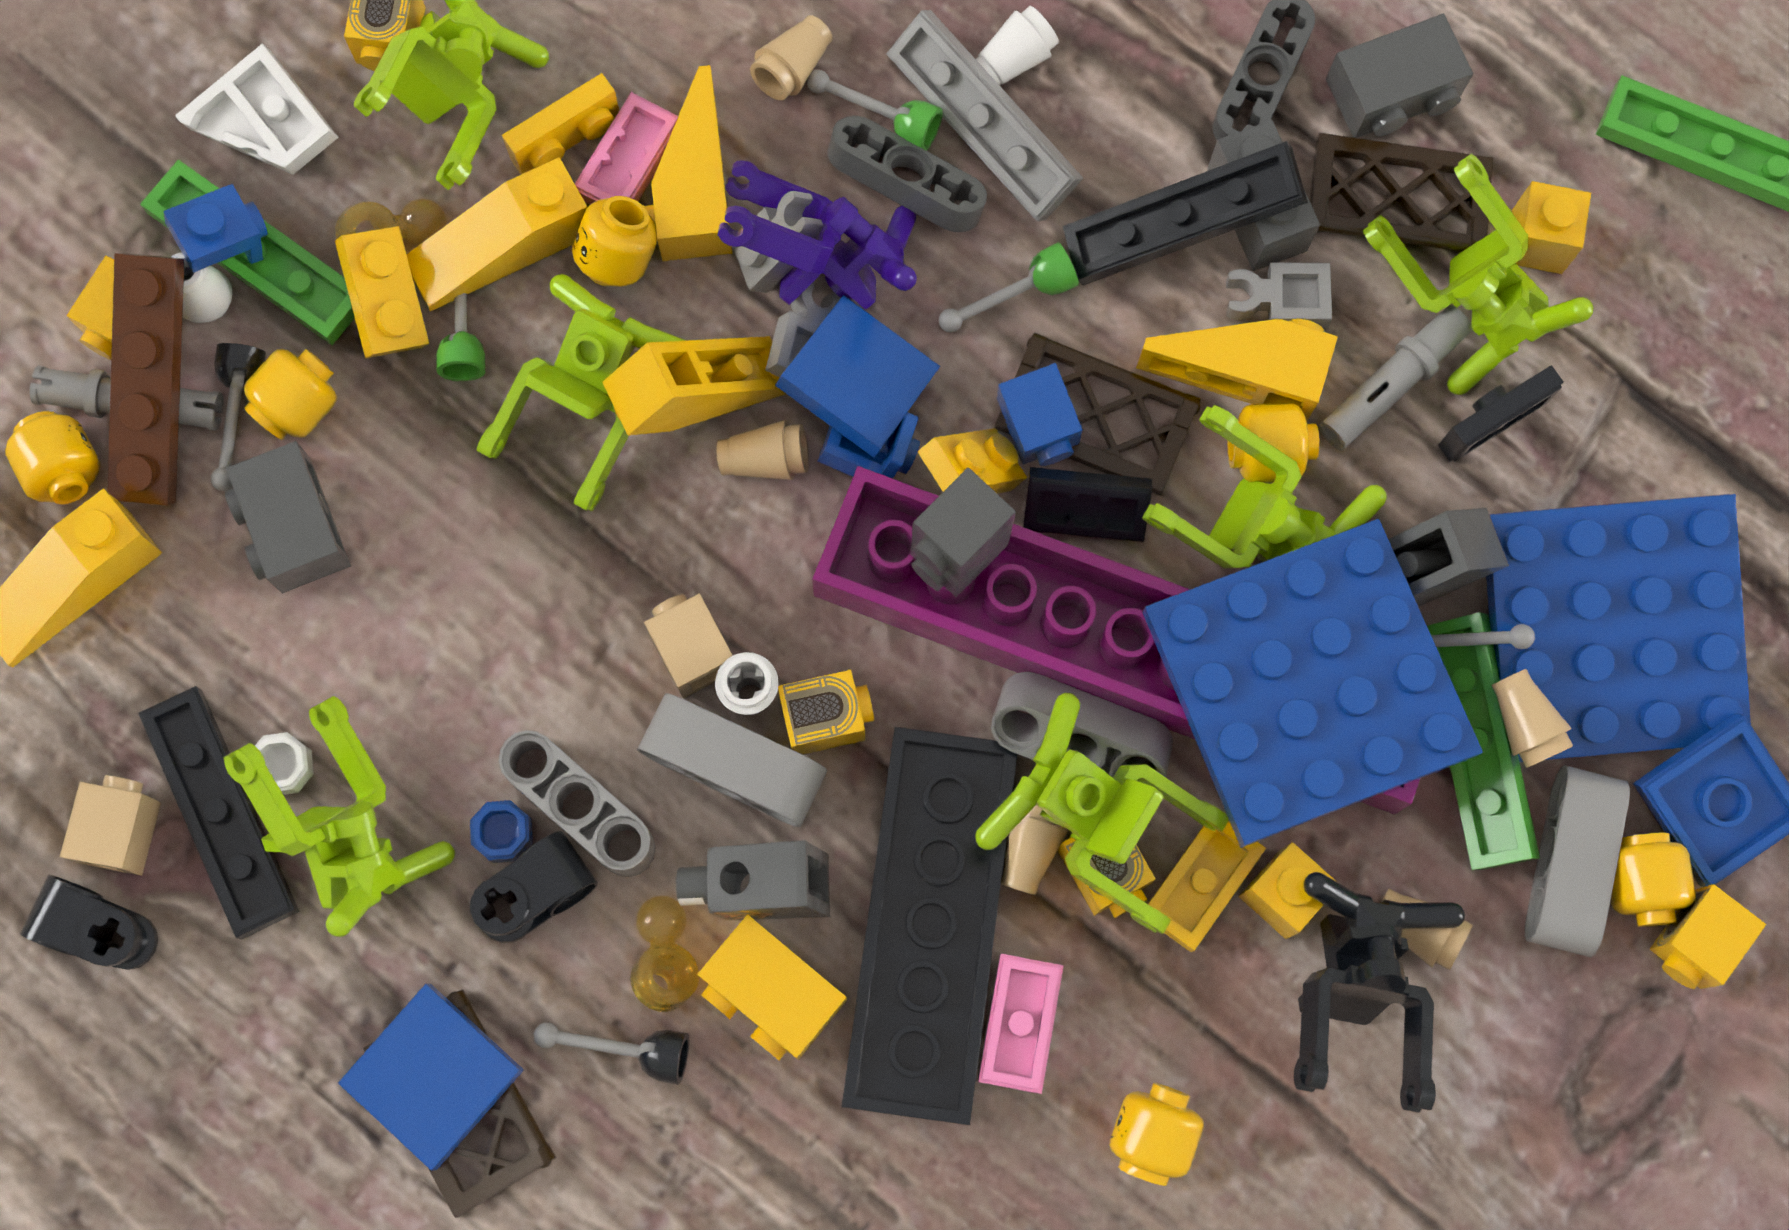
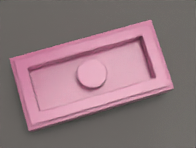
(1020, 1024)

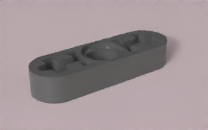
(1261, 49)
(864, 166)

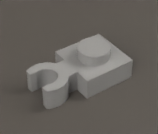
(763, 271)
(1287, 294)
(796, 329)

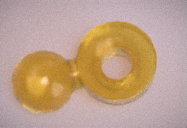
(416, 221)
(661, 924)

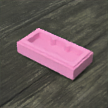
(628, 152)

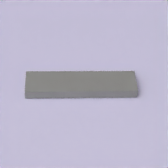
(984, 115)

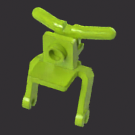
(442, 67)
(1483, 280)
(589, 354)
(1261, 515)
(1099, 810)
(339, 842)

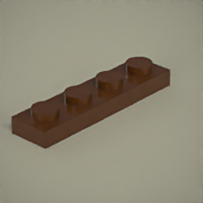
(145, 378)

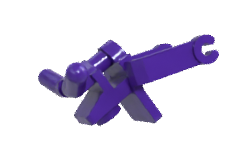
(842, 263)

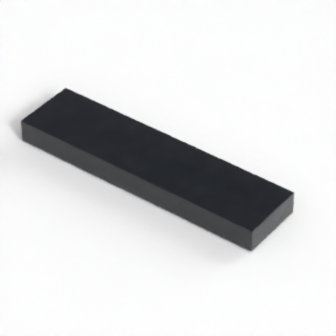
(1185, 213)
(218, 813)

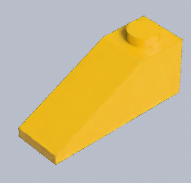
(690, 179)
(499, 235)
(1247, 361)
(690, 382)
(70, 573)

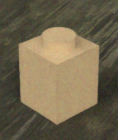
(688, 642)
(111, 826)

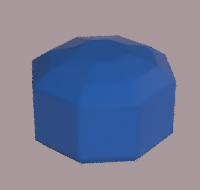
(501, 831)

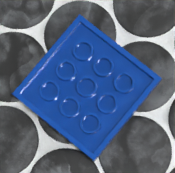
(1628, 618)
(1310, 682)

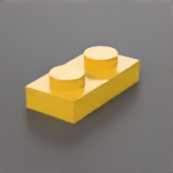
(563, 124)
(381, 291)
(983, 451)
(1203, 883)

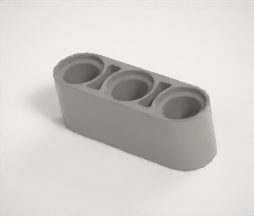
(1113, 730)
(732, 760)
(560, 779)
(1577, 861)

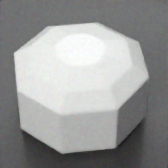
(287, 761)

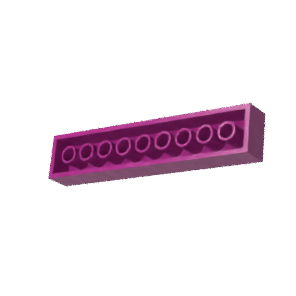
(1028, 611)

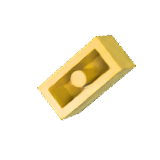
(771, 989)

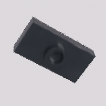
(1500, 411)
(1087, 504)

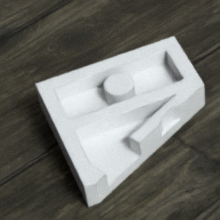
(260, 114)

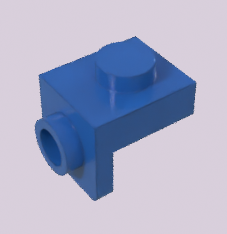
(216, 228)
(894, 456)

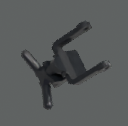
(1367, 978)

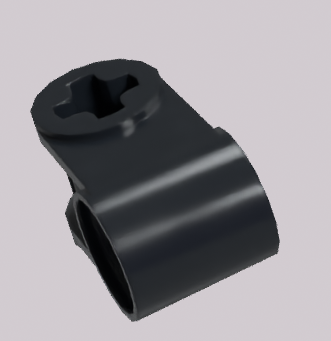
(539, 884)
(83, 926)

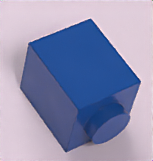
(1040, 416)

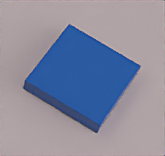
(857, 376)
(1720, 799)
(430, 1076)

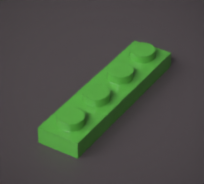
(1698, 141)
(287, 273)
(1490, 785)

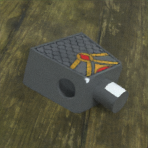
(783, 883)

